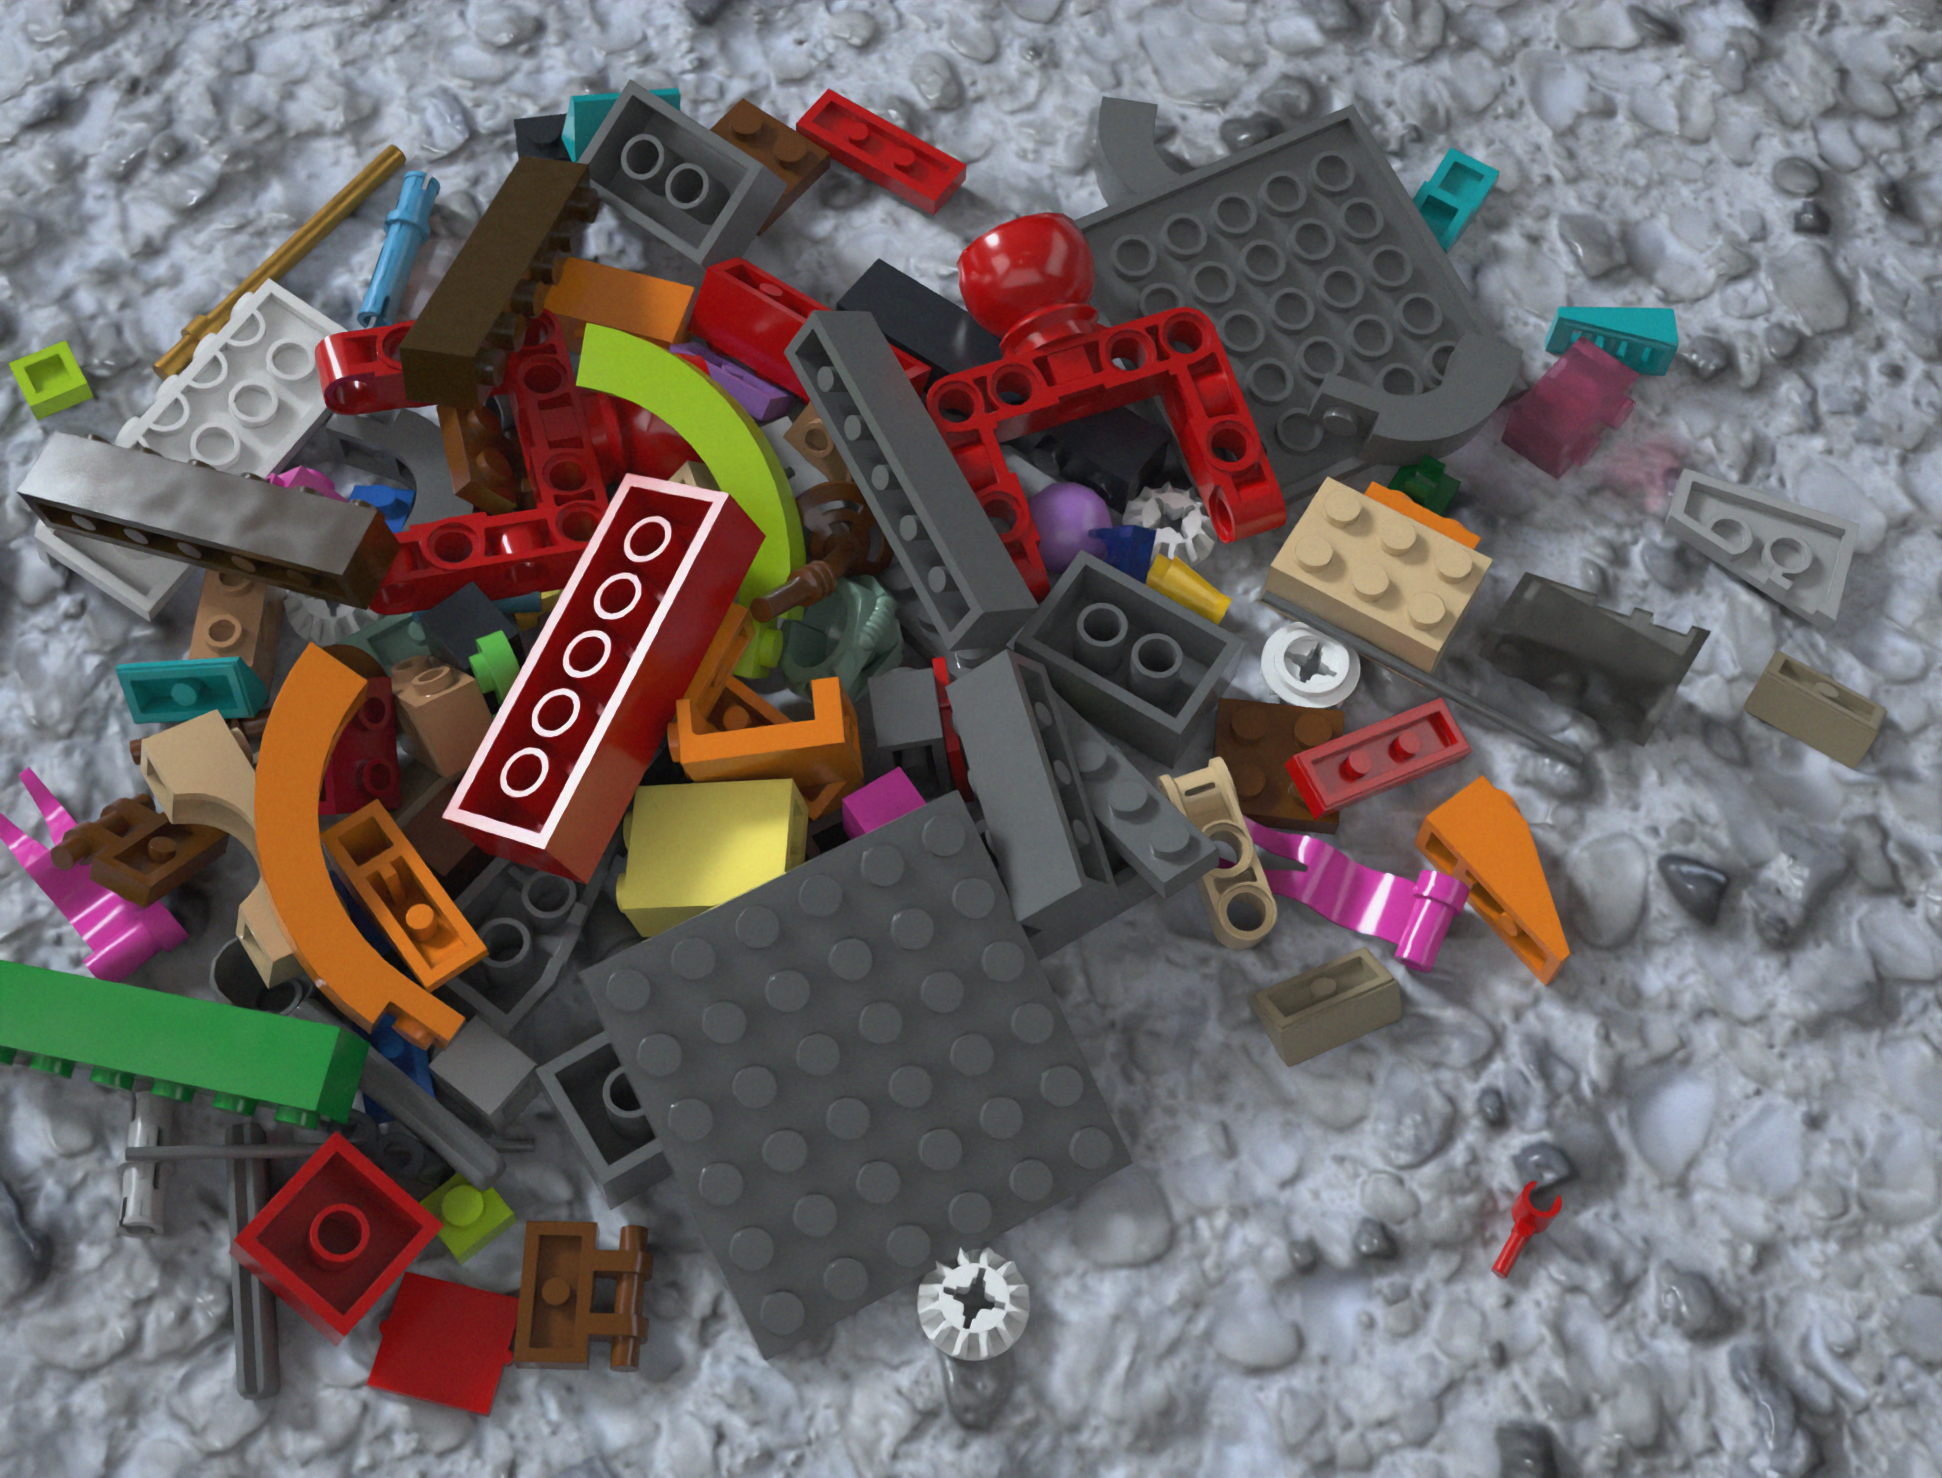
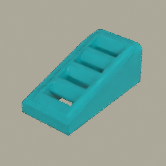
(1635, 336)

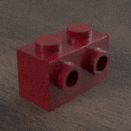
(365, 757)

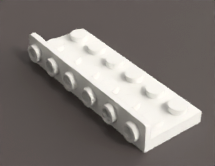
(237, 406)

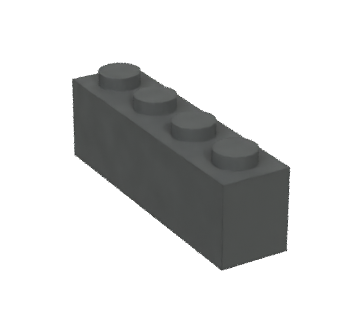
(1030, 793)

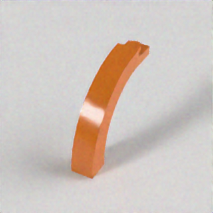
(289, 775)

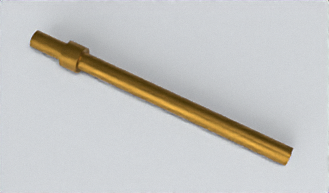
(284, 258)

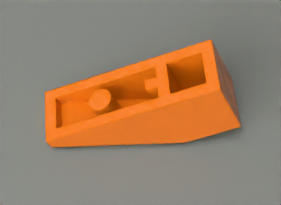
(1490, 849)
(401, 896)

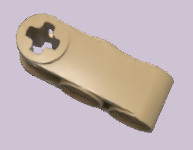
(1213, 807)

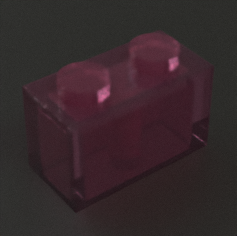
(1571, 408)

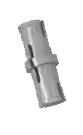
(146, 1181)

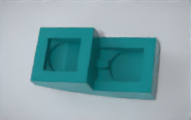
(1454, 196)

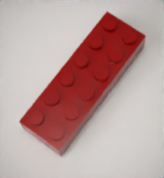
(605, 677)

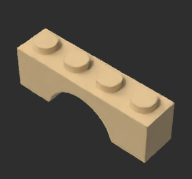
(207, 778)

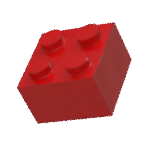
(335, 1238)

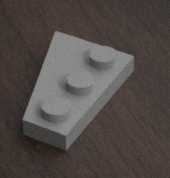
(1767, 541)

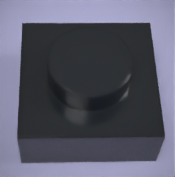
(541, 137)

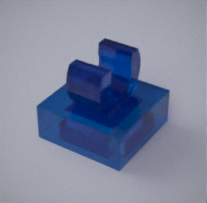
(1128, 548)

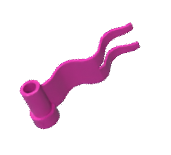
(1362, 898)
(114, 928)

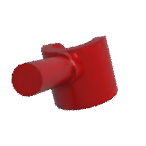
(1527, 1222)

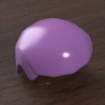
(1063, 519)

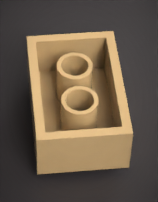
(1378, 575)

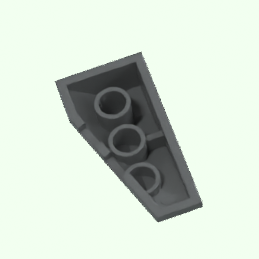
(529, 930)

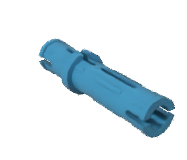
(405, 232)

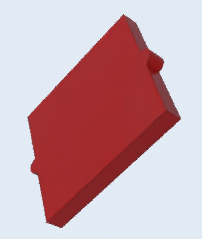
(953, 744)
(445, 1344)

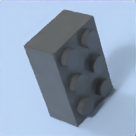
(679, 178)
(1130, 657)

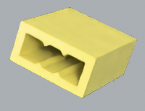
(706, 846)

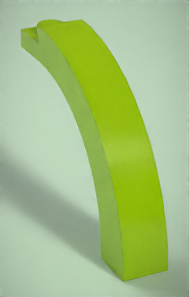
(730, 447)

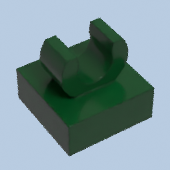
(1427, 484)

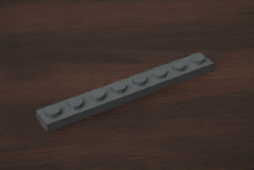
(1124, 803)

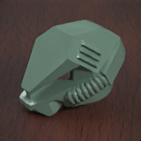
(843, 637)

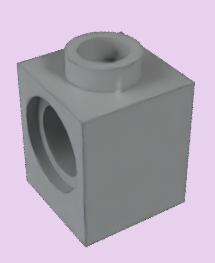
(486, 1076)

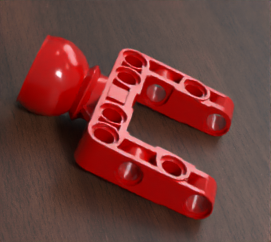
(1034, 292)
(571, 451)

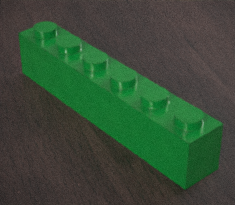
(179, 1046)

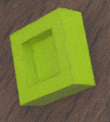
(51, 380)
(469, 1216)

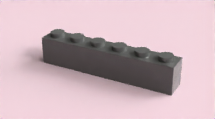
(910, 480)

